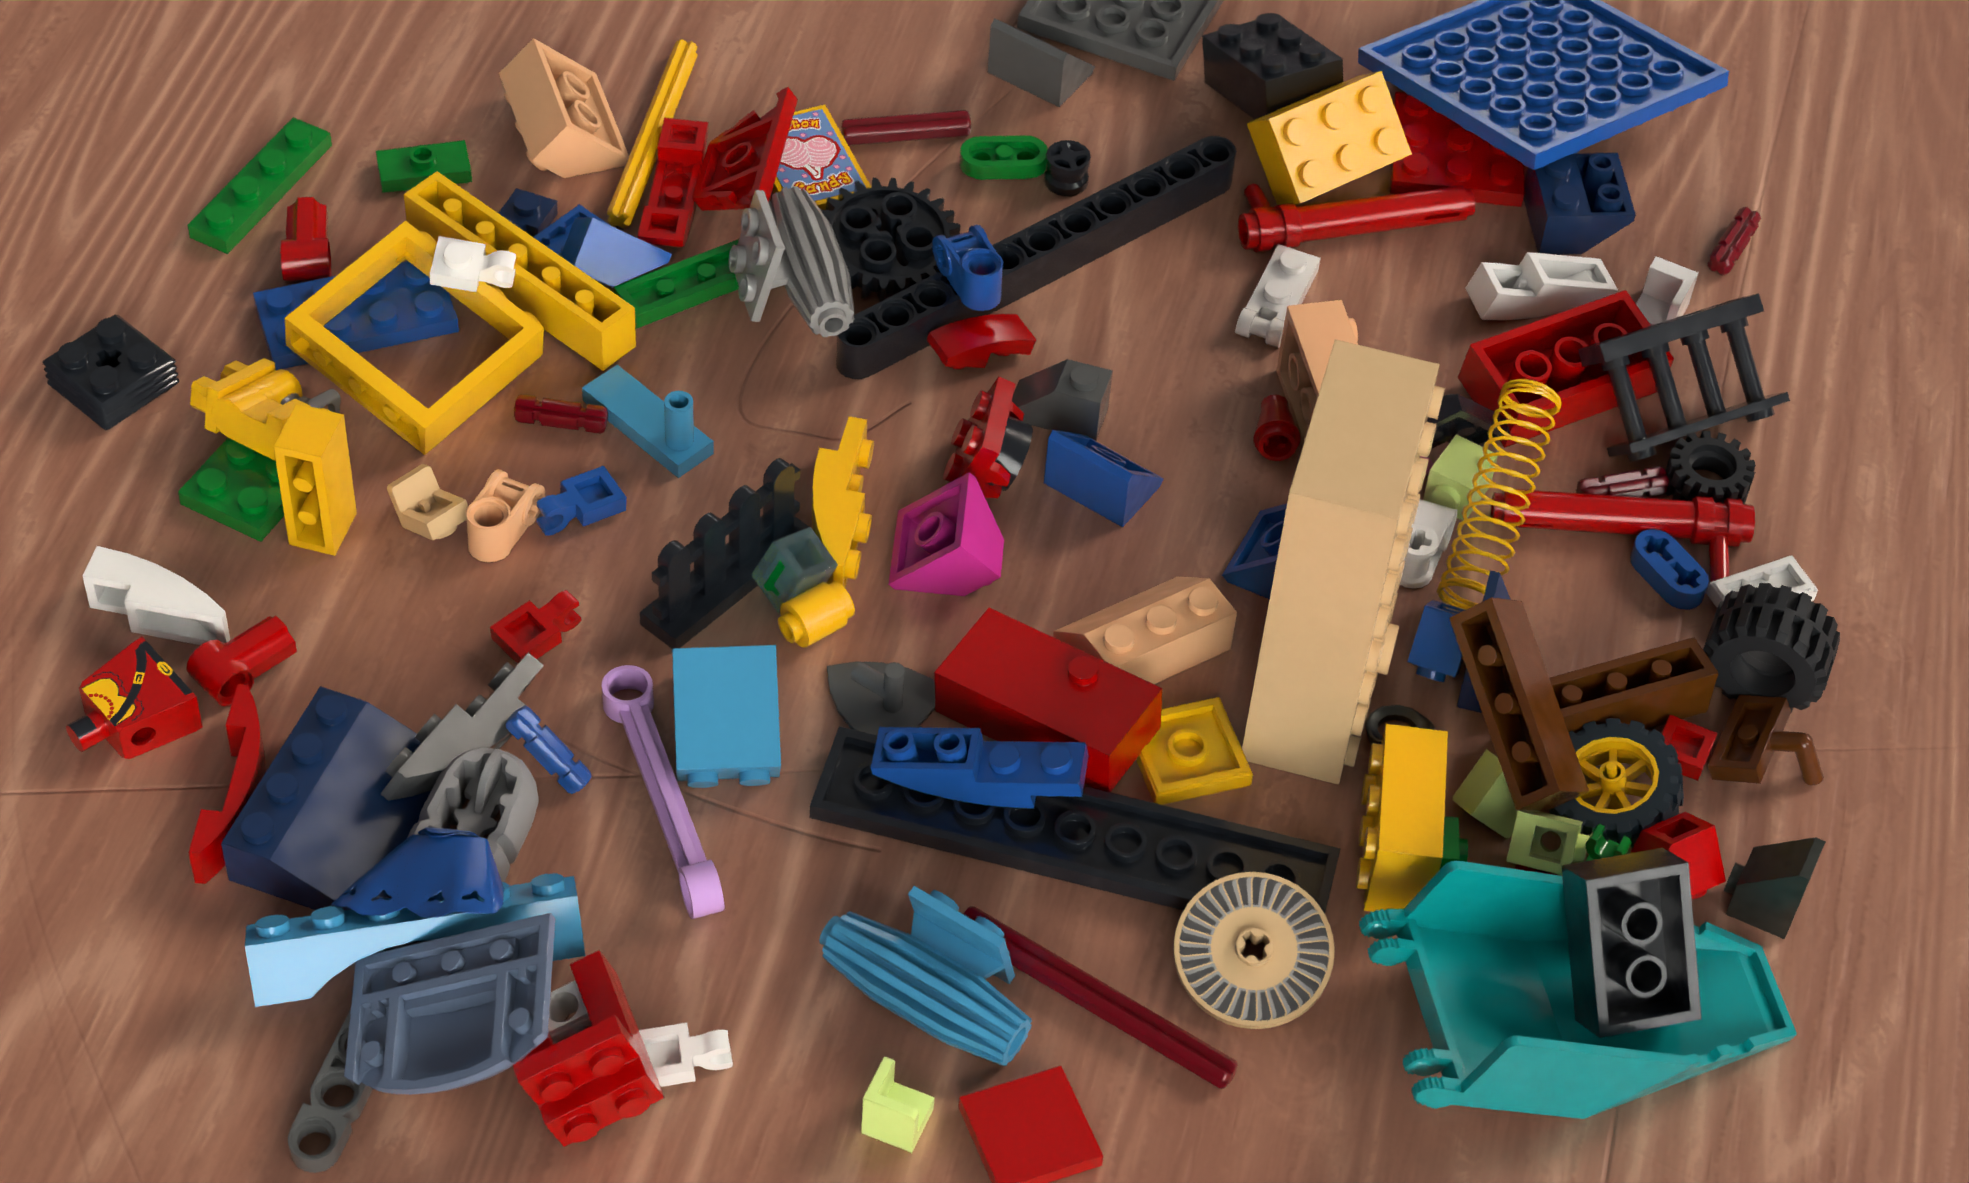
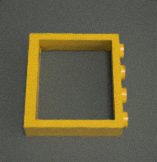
(375, 391)

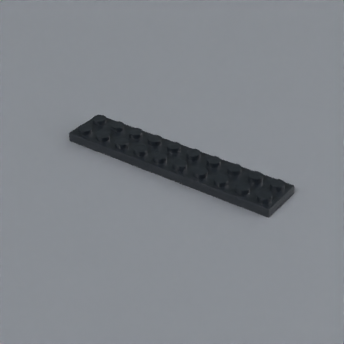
(1083, 840)

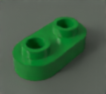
(1003, 157)

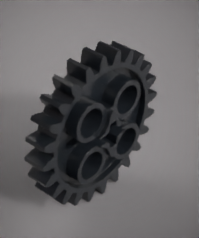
(888, 235)

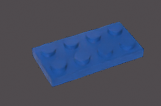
(388, 314)

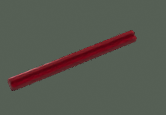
(1115, 1007)

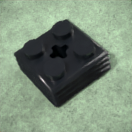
(110, 371)

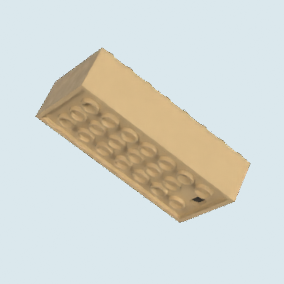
(1341, 561)

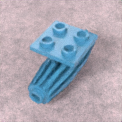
(934, 974)

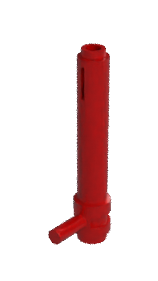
(1291, 225)
(1697, 520)

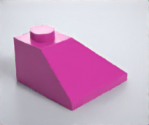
(947, 542)

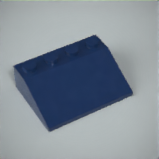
(321, 807)

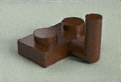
(1754, 735)

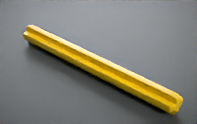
(646, 145)

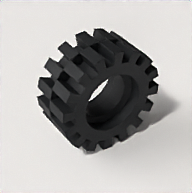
(1714, 456)

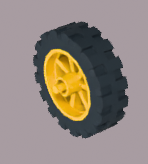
(1646, 752)

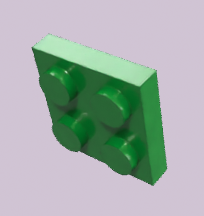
(236, 490)

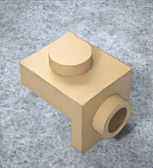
(424, 506)

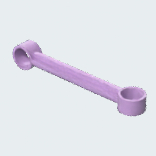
(696, 874)

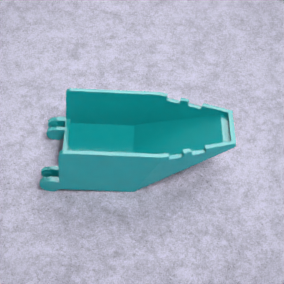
(1500, 1004)

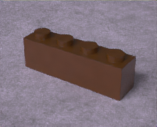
(1639, 687)
(1519, 705)

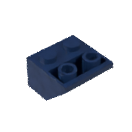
(1577, 202)

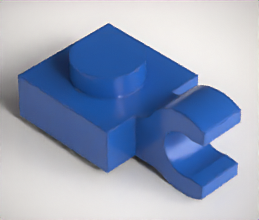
(584, 496)

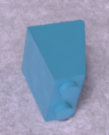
(726, 715)

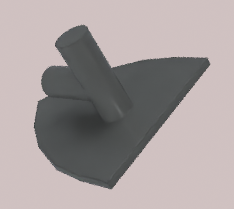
(880, 695)

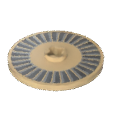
(1243, 989)

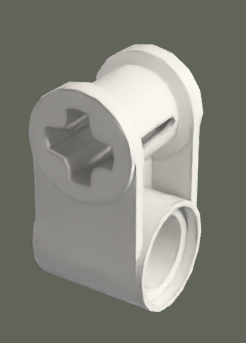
(1429, 539)

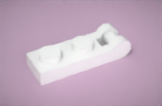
(1281, 285)

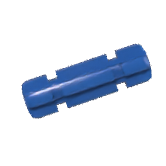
(548, 749)

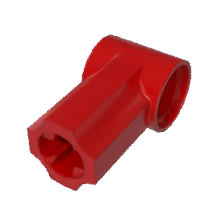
(306, 246)
(241, 660)

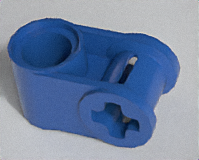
(971, 267)

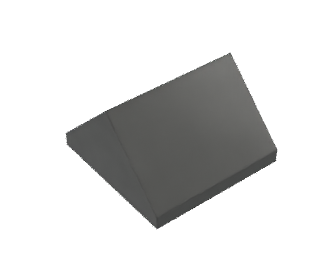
(1034, 64)

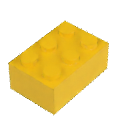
(1329, 138)
(1403, 816)

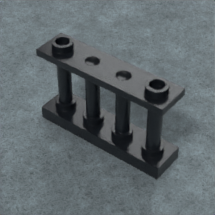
(1654, 344)

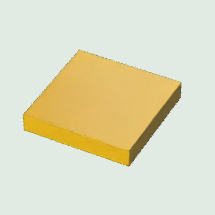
(1193, 754)

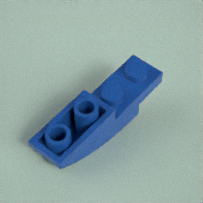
(976, 771)

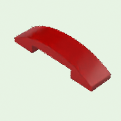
(670, 205)
(212, 826)

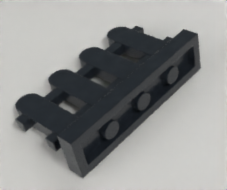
(721, 570)

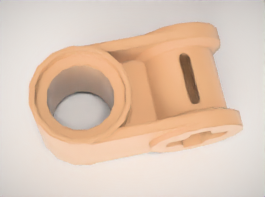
(501, 516)

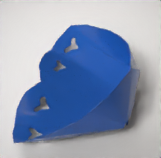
(423, 867)

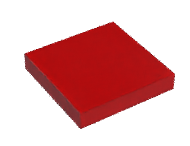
(1031, 1129)

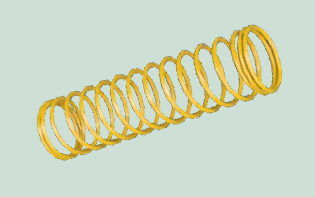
(1525, 409)

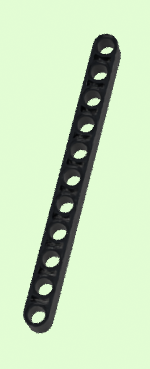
(1043, 253)

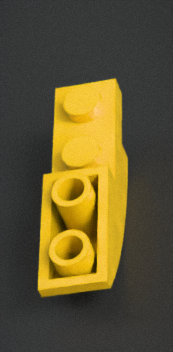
(839, 499)

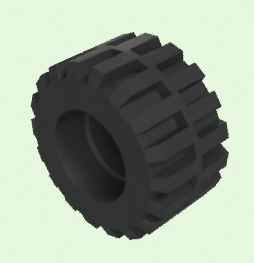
(1772, 644)

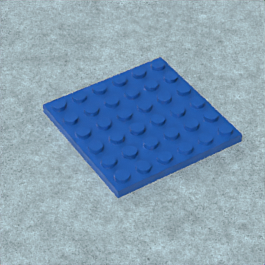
(1542, 73)

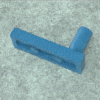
(655, 425)

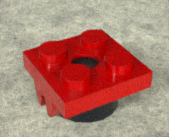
(991, 441)

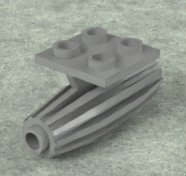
(797, 248)

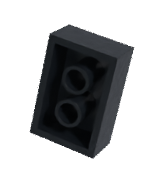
(1267, 64)
(1631, 942)

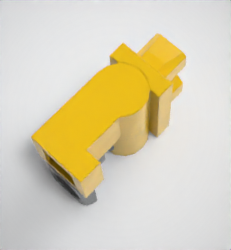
(254, 403)

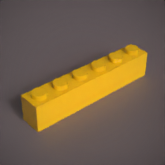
(545, 284)

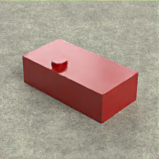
(1550, 355)
(1043, 690)

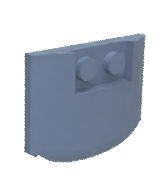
(451, 1008)

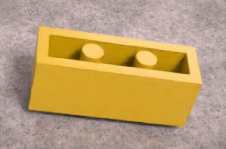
(315, 479)

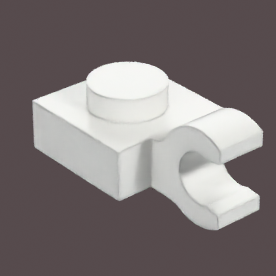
(464, 264)
(676, 1053)

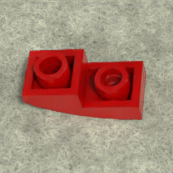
(975, 338)

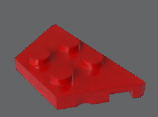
(745, 158)

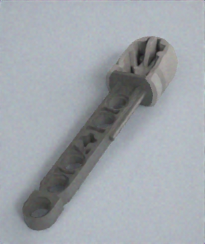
(492, 783)

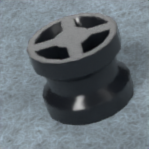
(1067, 168)

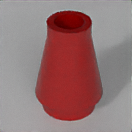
(1276, 430)

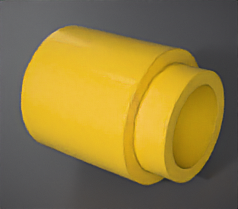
(815, 613)

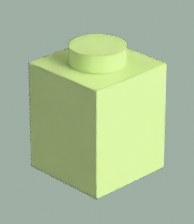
(1453, 474)

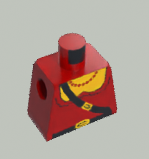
(134, 704)

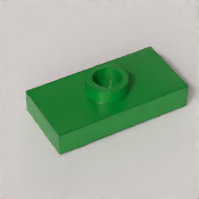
(408, 166)

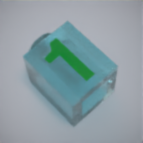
(793, 566)

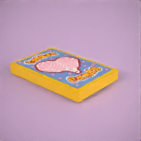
(817, 158)

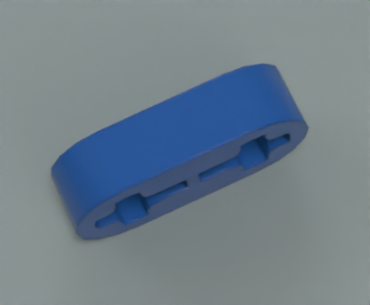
(1666, 570)

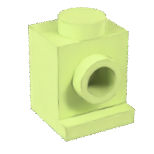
(1527, 845)

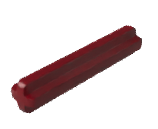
(906, 127)

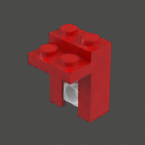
(594, 1062)

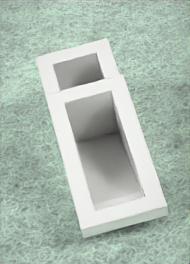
(1538, 286)
(153, 598)

